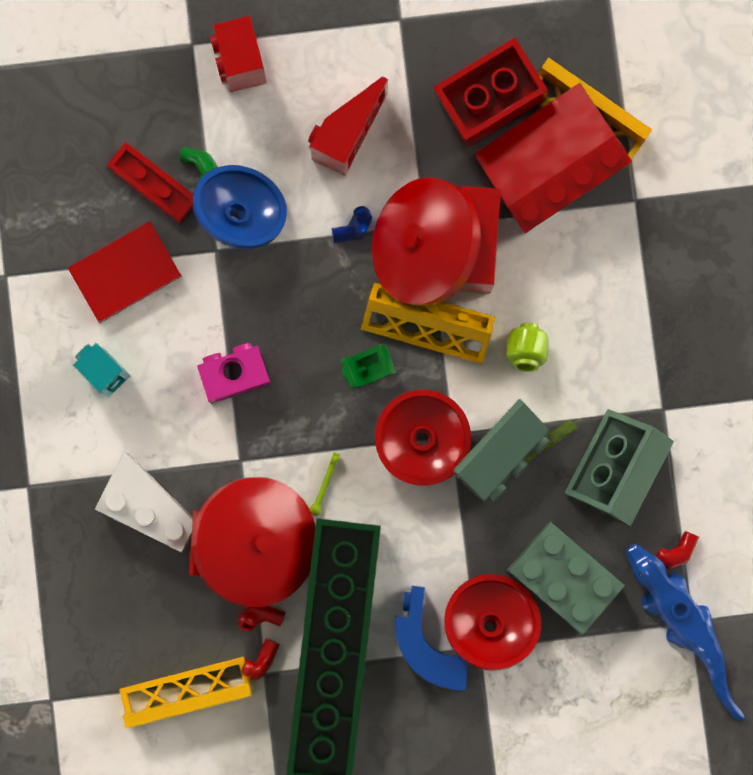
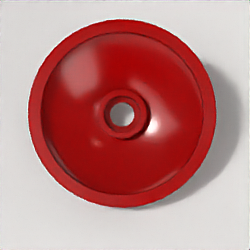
(429, 414)
(494, 601)

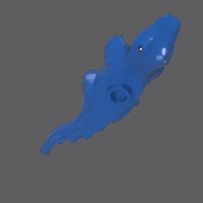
(687, 623)

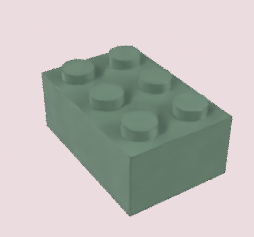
(565, 578)

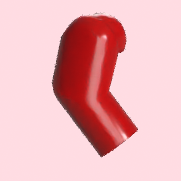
(681, 554)
(254, 616)
(265, 659)

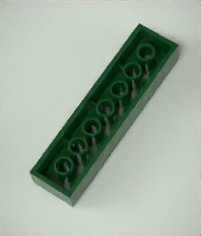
(333, 648)

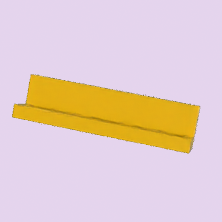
(612, 113)
(454, 320)
(188, 704)

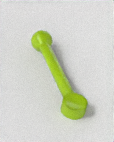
(316, 508)

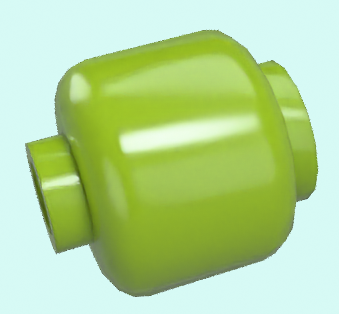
(527, 347)

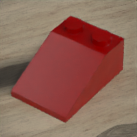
(345, 129)

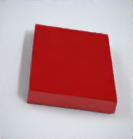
(124, 272)

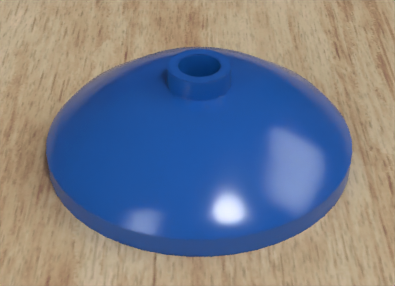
(240, 194)

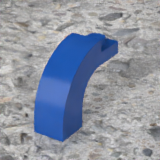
(435, 667)

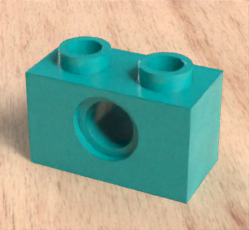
(100, 369)

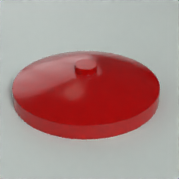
(426, 241)
(254, 542)

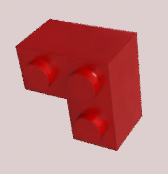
(240, 56)

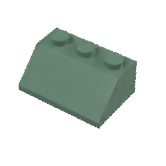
(503, 452)
(619, 466)

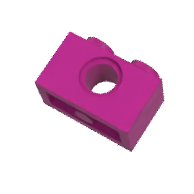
(219, 387)

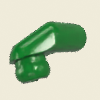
(201, 159)

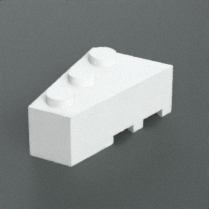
(145, 505)

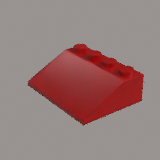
(553, 158)

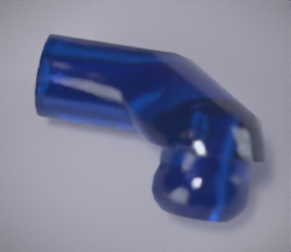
(356, 228)

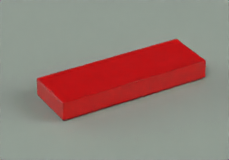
(152, 183)

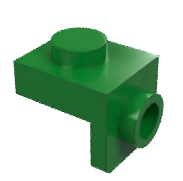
(367, 366)

